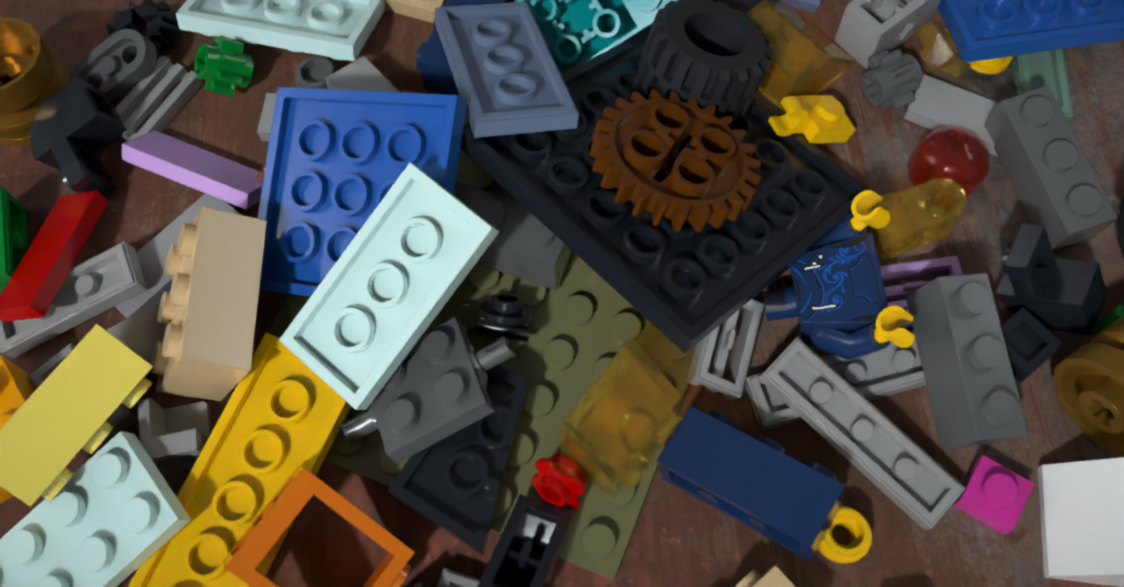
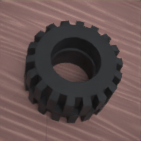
(707, 55)

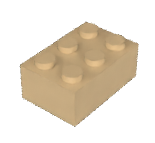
(210, 305)

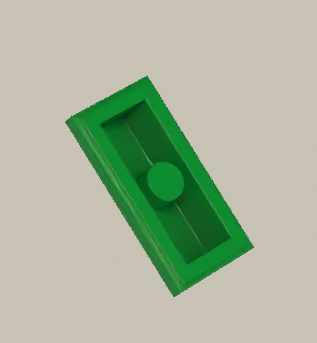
(13, 235)

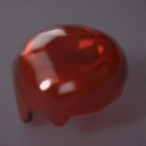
(950, 155)

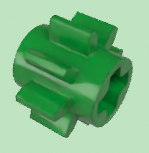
(223, 66)

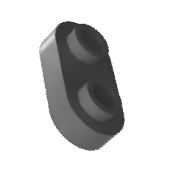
(115, 63)

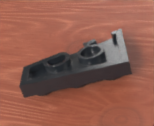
(463, 474)

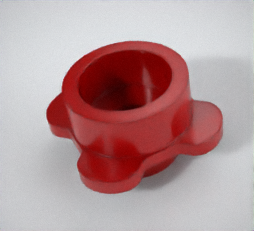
(560, 481)

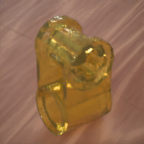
(918, 216)

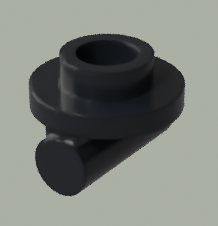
(506, 317)

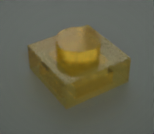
(940, 49)

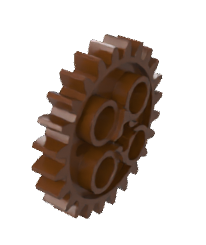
(708, 179)

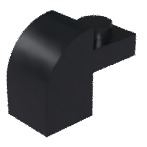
(72, 130)
(1054, 290)

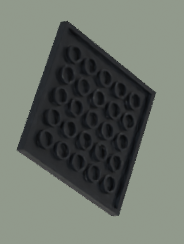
(674, 278)

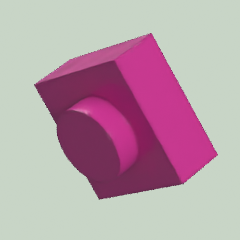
(994, 495)

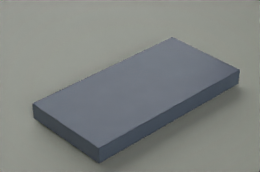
(504, 70)

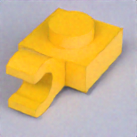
(816, 116)

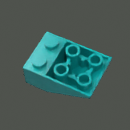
(588, 28)

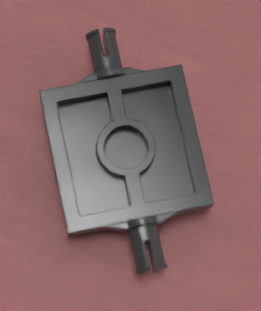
(431, 392)

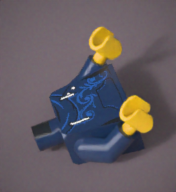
(842, 290)

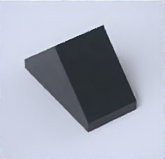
(528, 546)

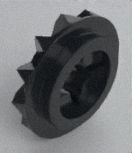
(159, 20)

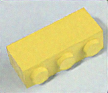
(69, 415)

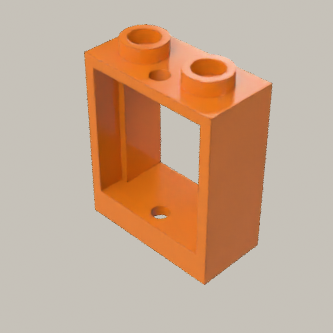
(283, 510)

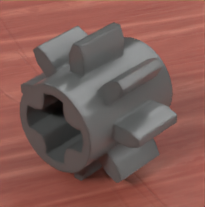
(891, 79)

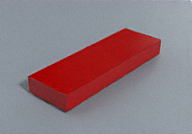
(51, 256)

